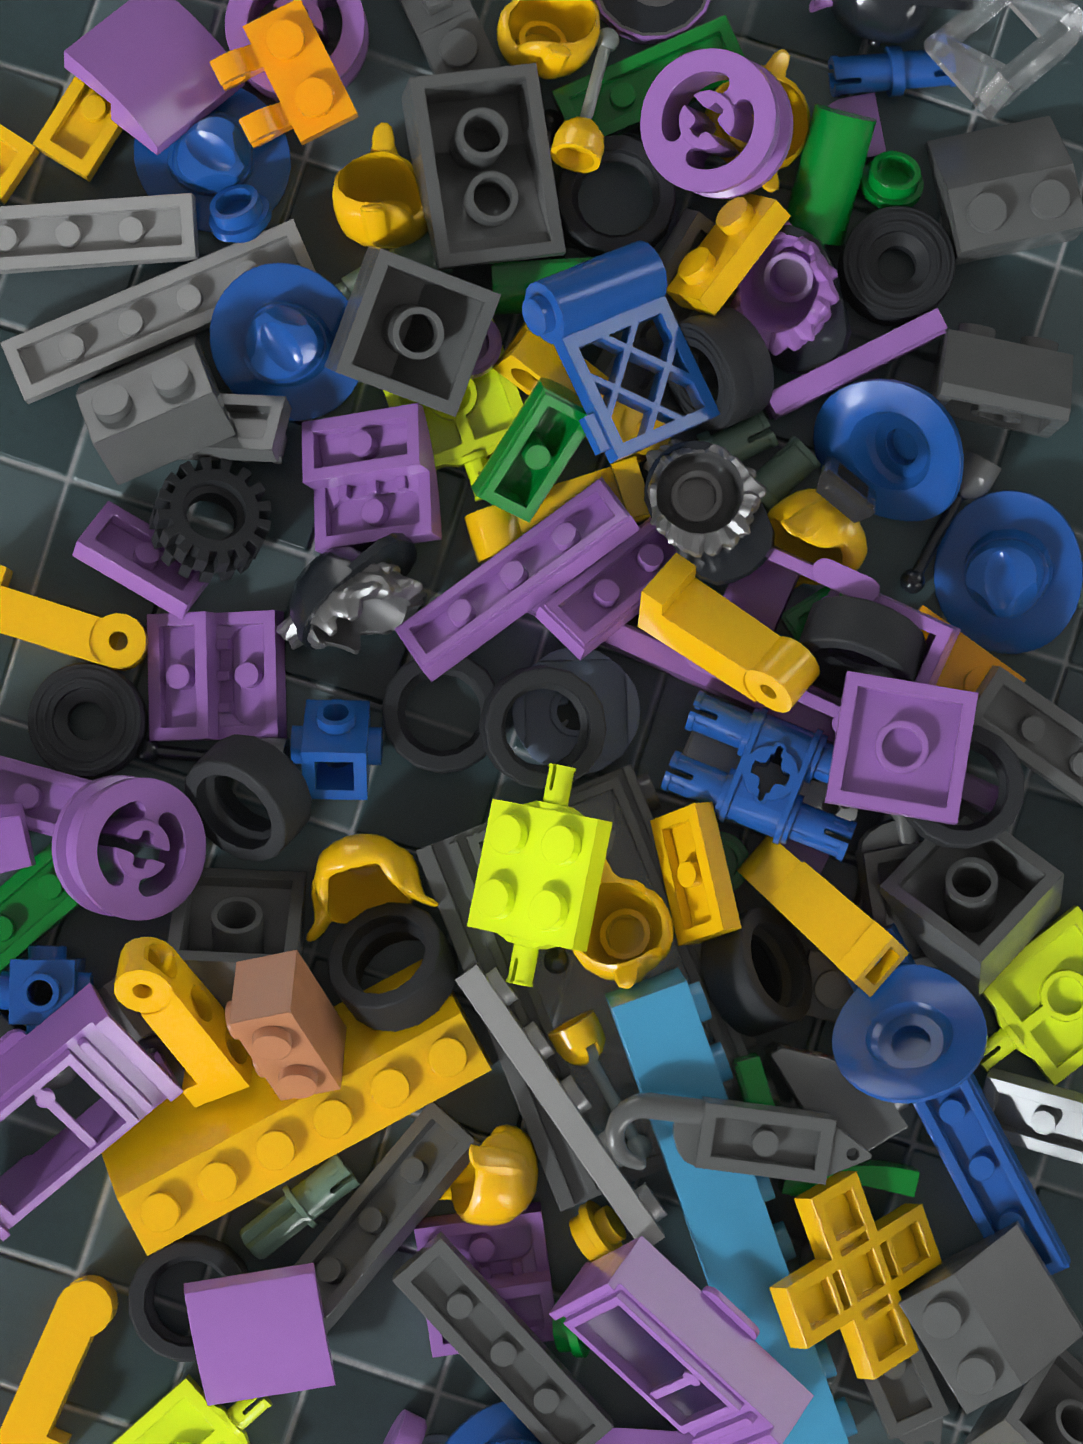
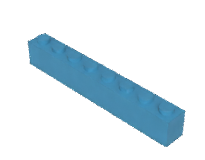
(722, 1209)

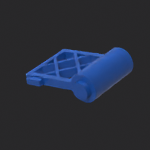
(590, 306)

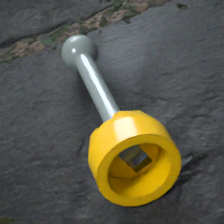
(578, 141)
(580, 1044)

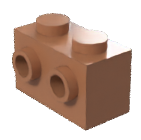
(287, 1025)

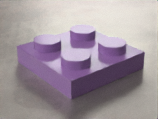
(901, 747)

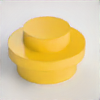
(597, 1230)

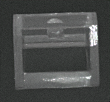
(988, 81)

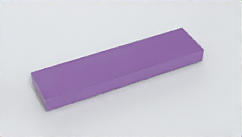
(516, 579)

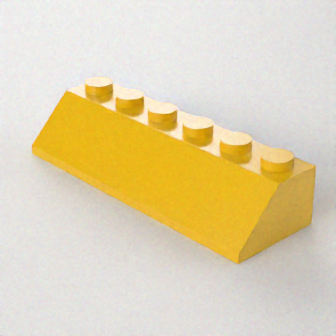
(206, 1160)

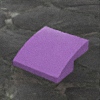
(152, 69)
(371, 477)
(216, 675)
(508, 1258)
(259, 1334)

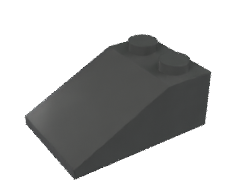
(483, 165)

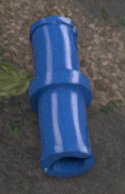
(885, 71)

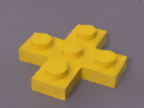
(855, 1275)

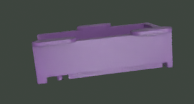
(770, 587)
(109, 1061)
(682, 1348)

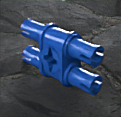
(737, 793)

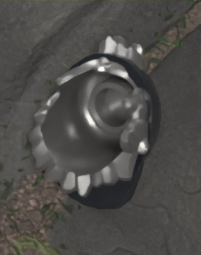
(709, 509)
(353, 595)

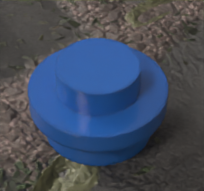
(239, 214)

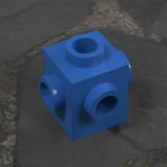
(337, 748)
(44, 963)

